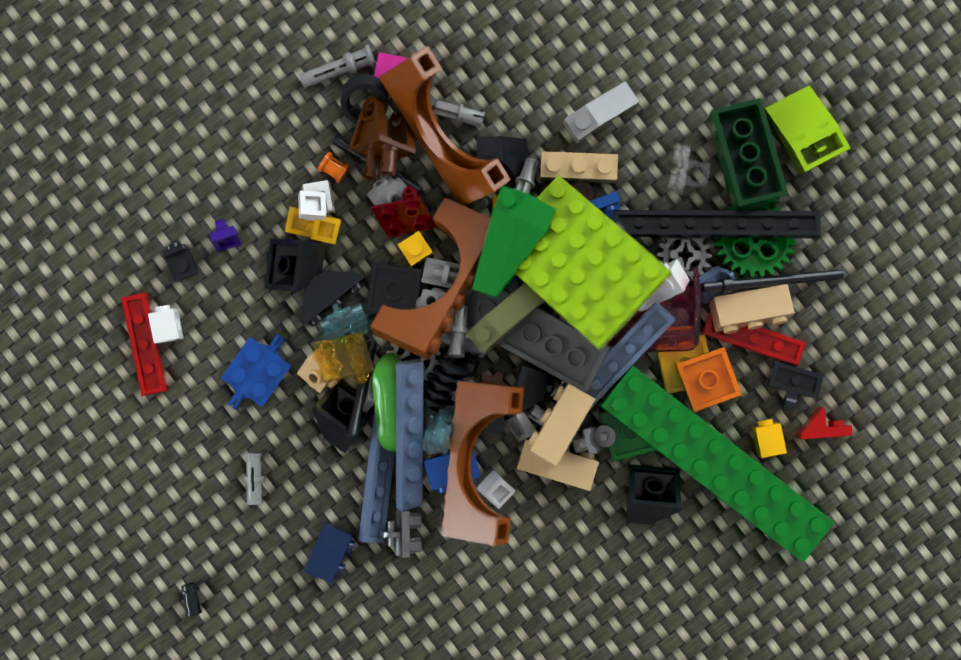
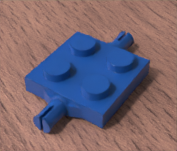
(256, 371)

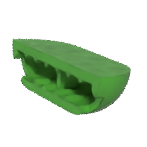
(385, 400)

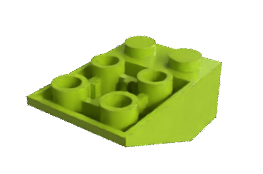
(806, 129)

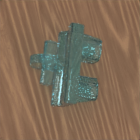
(344, 321)
(438, 433)

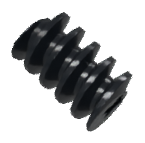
(443, 383)

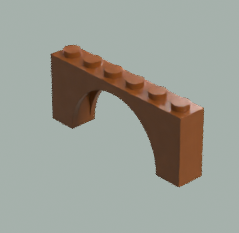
(463, 174)
(423, 328)
(465, 512)

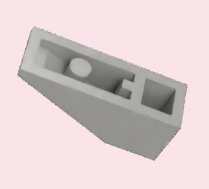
(600, 112)

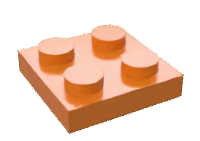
(708, 379)

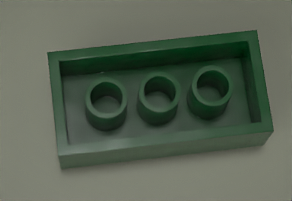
(747, 155)

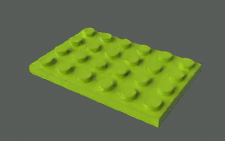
(589, 267)

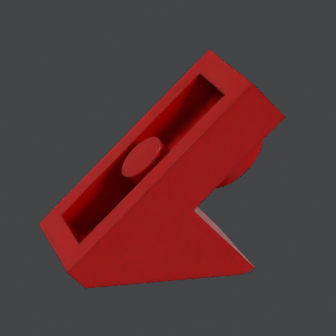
(816, 427)

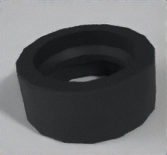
(361, 81)

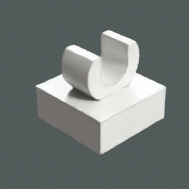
(312, 205)

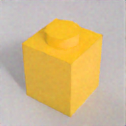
(415, 249)
(768, 438)

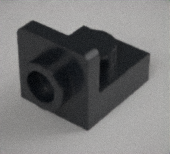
(180, 261)

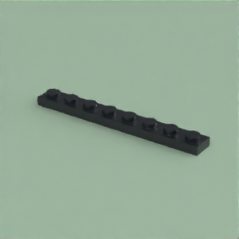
(720, 223)

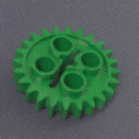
(754, 261)

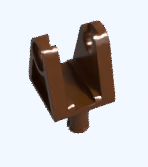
(381, 142)

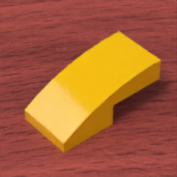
(319, 230)

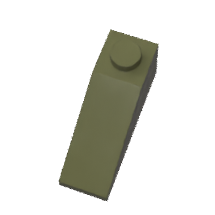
(504, 318)

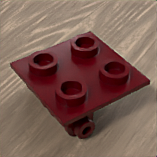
(404, 215)

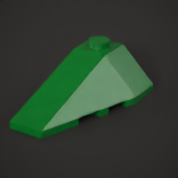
(512, 233)

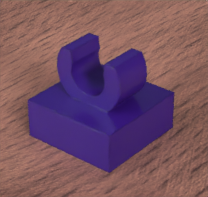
(225, 236)

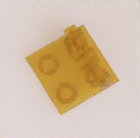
(344, 358)

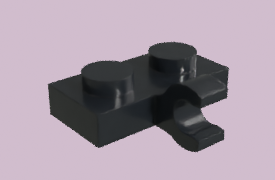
(795, 382)

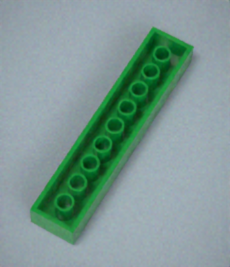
(716, 463)

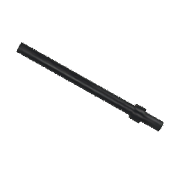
(728, 285)

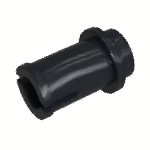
(191, 598)

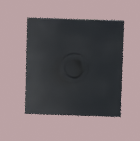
(393, 287)

